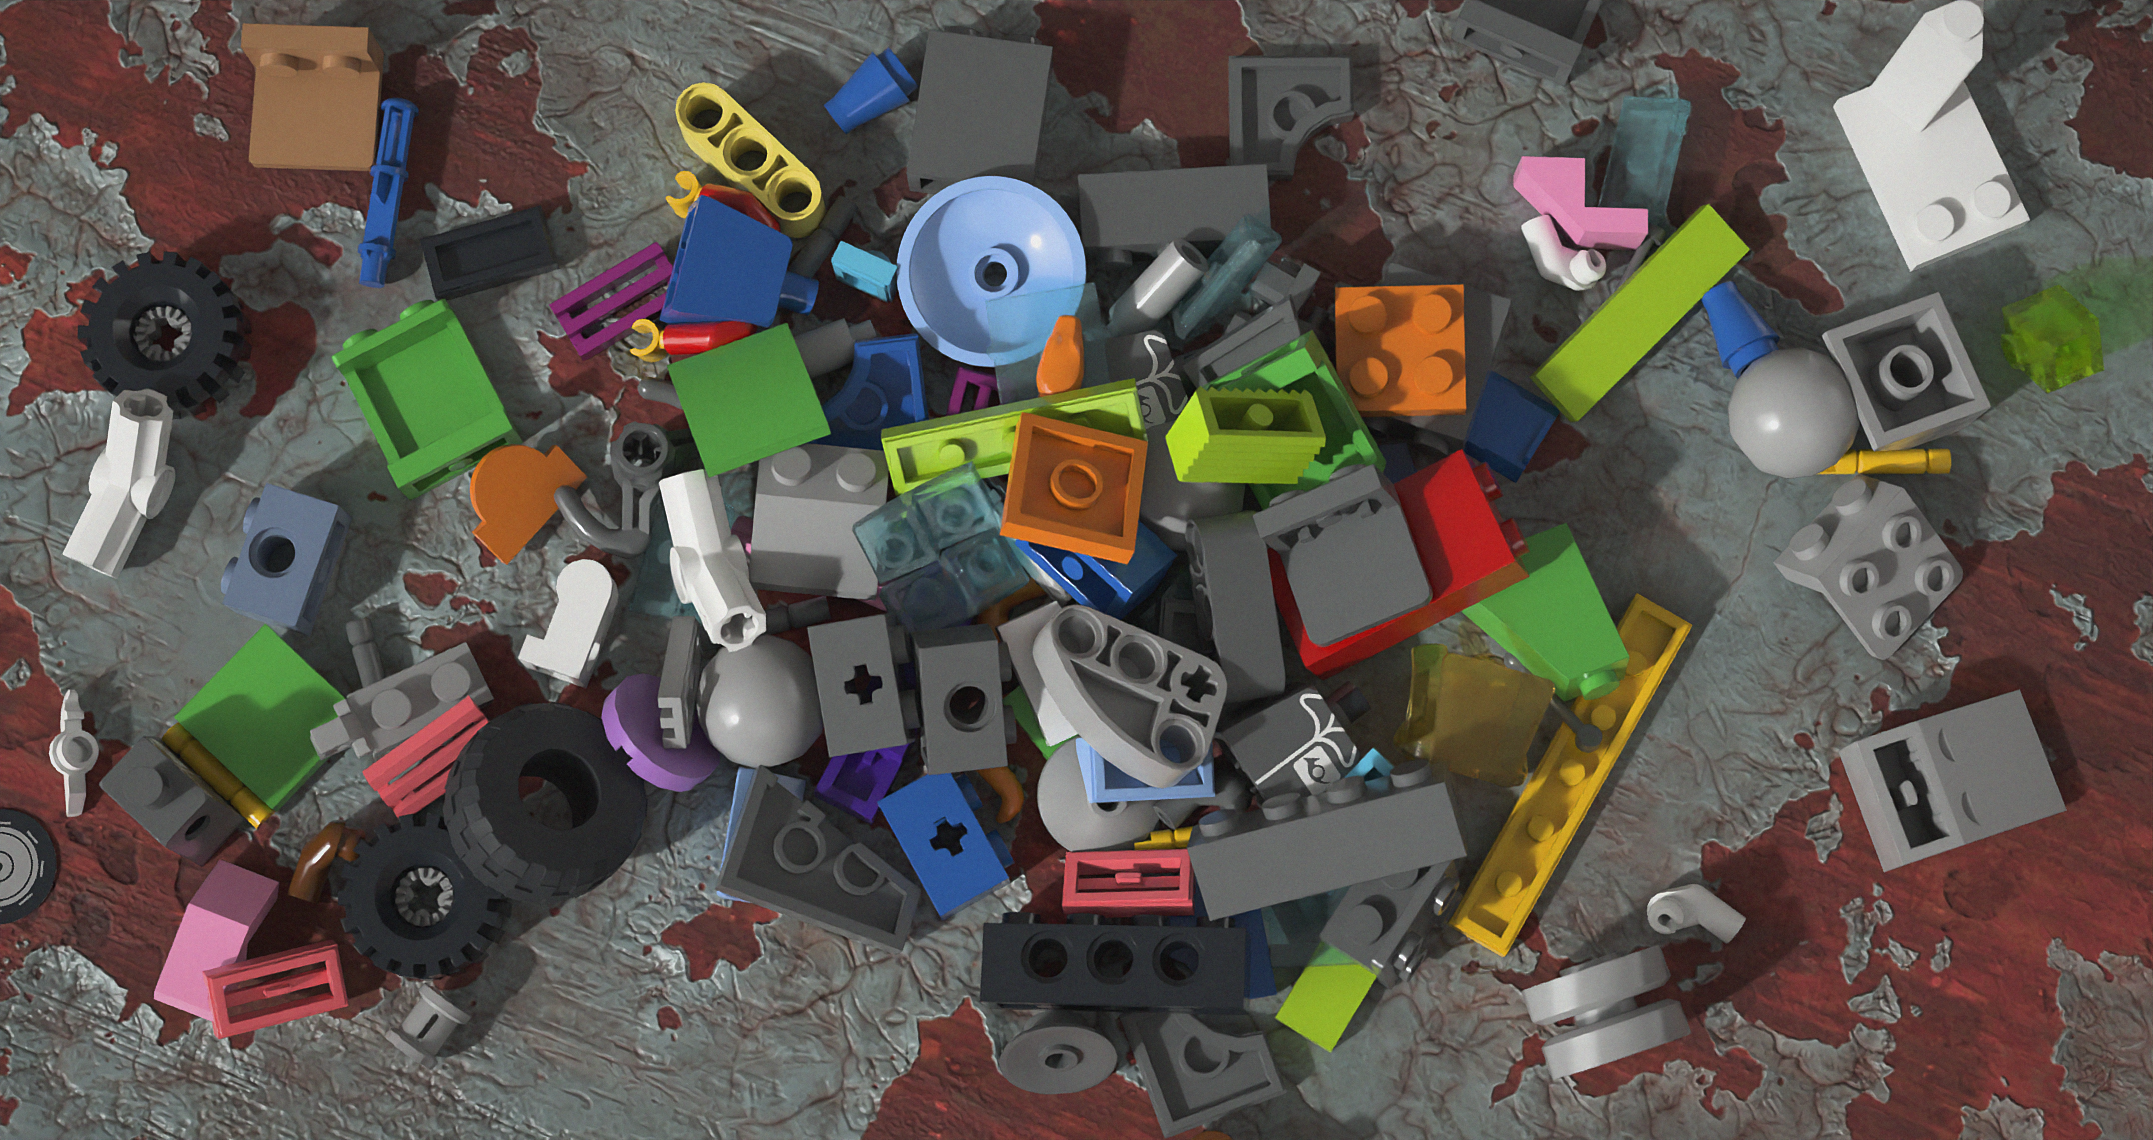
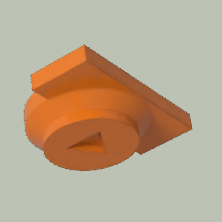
(515, 494)

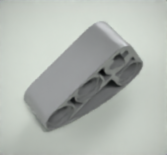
(1125, 714)

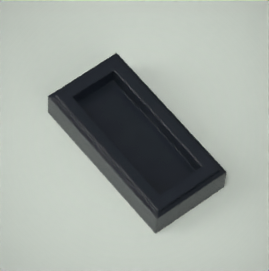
(489, 254)

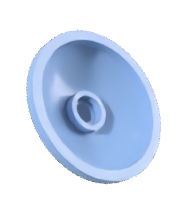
(962, 235)

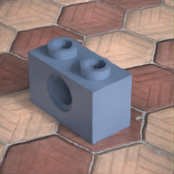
(296, 594)

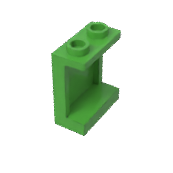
(1306, 366)
(425, 396)

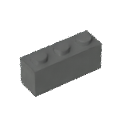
(1141, 212)

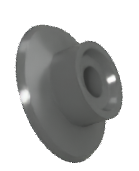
(1057, 1054)

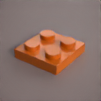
(1402, 349)
(1074, 488)

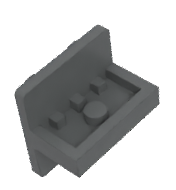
(1389, 917)

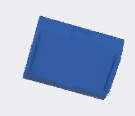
(1509, 426)

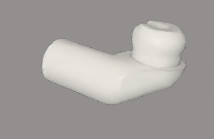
(1560, 264)
(1691, 906)

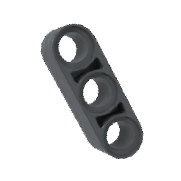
(1235, 604)

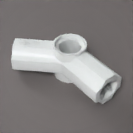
(125, 483)
(709, 561)

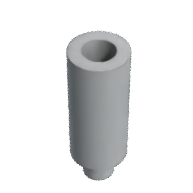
(1157, 289)
(831, 345)

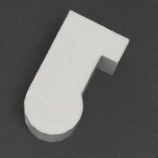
(578, 624)

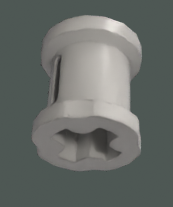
(424, 1049)

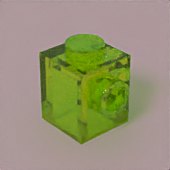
(2052, 339)

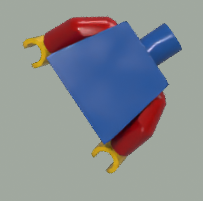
(724, 273)

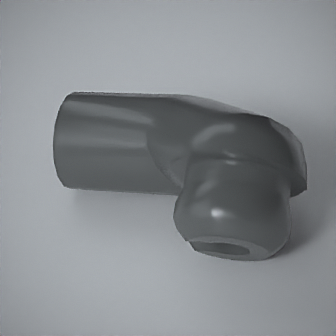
(1229, 794)

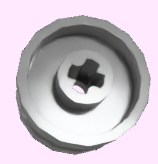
(1605, 1011)

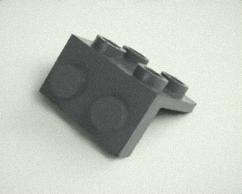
(1346, 553)

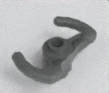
(634, 443)

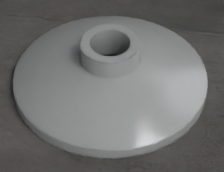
(1082, 824)

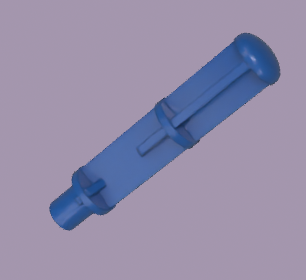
(386, 190)

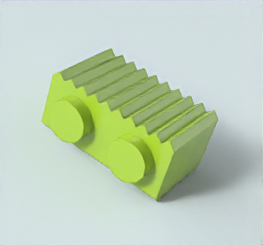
(1245, 436)

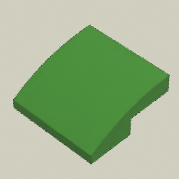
(748, 400)
(261, 716)

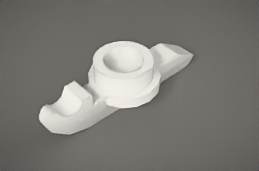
(73, 753)

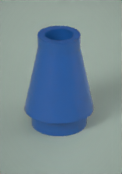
(871, 91)
(1737, 328)

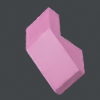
(1558, 189)
(214, 934)

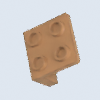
(314, 96)

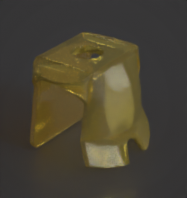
(1472, 715)

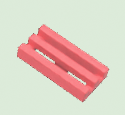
(428, 778)
(1129, 892)
(225, 975)

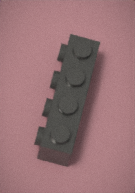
(1327, 839)

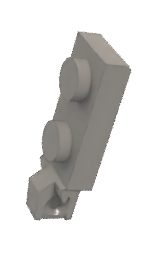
(402, 704)

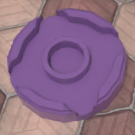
(633, 721)

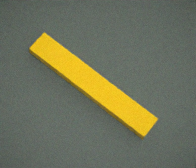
(1566, 785)

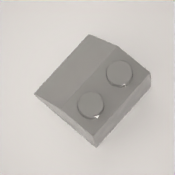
(1908, 374)
(807, 516)

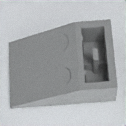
(1951, 779)

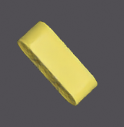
(740, 133)

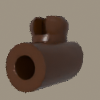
(317, 858)

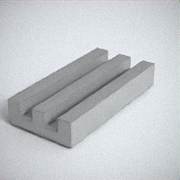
(680, 681)

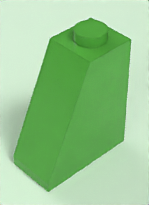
(1557, 620)

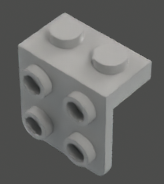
(1873, 562)

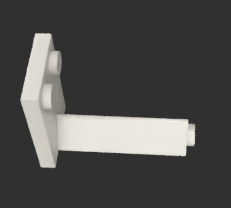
(1929, 144)

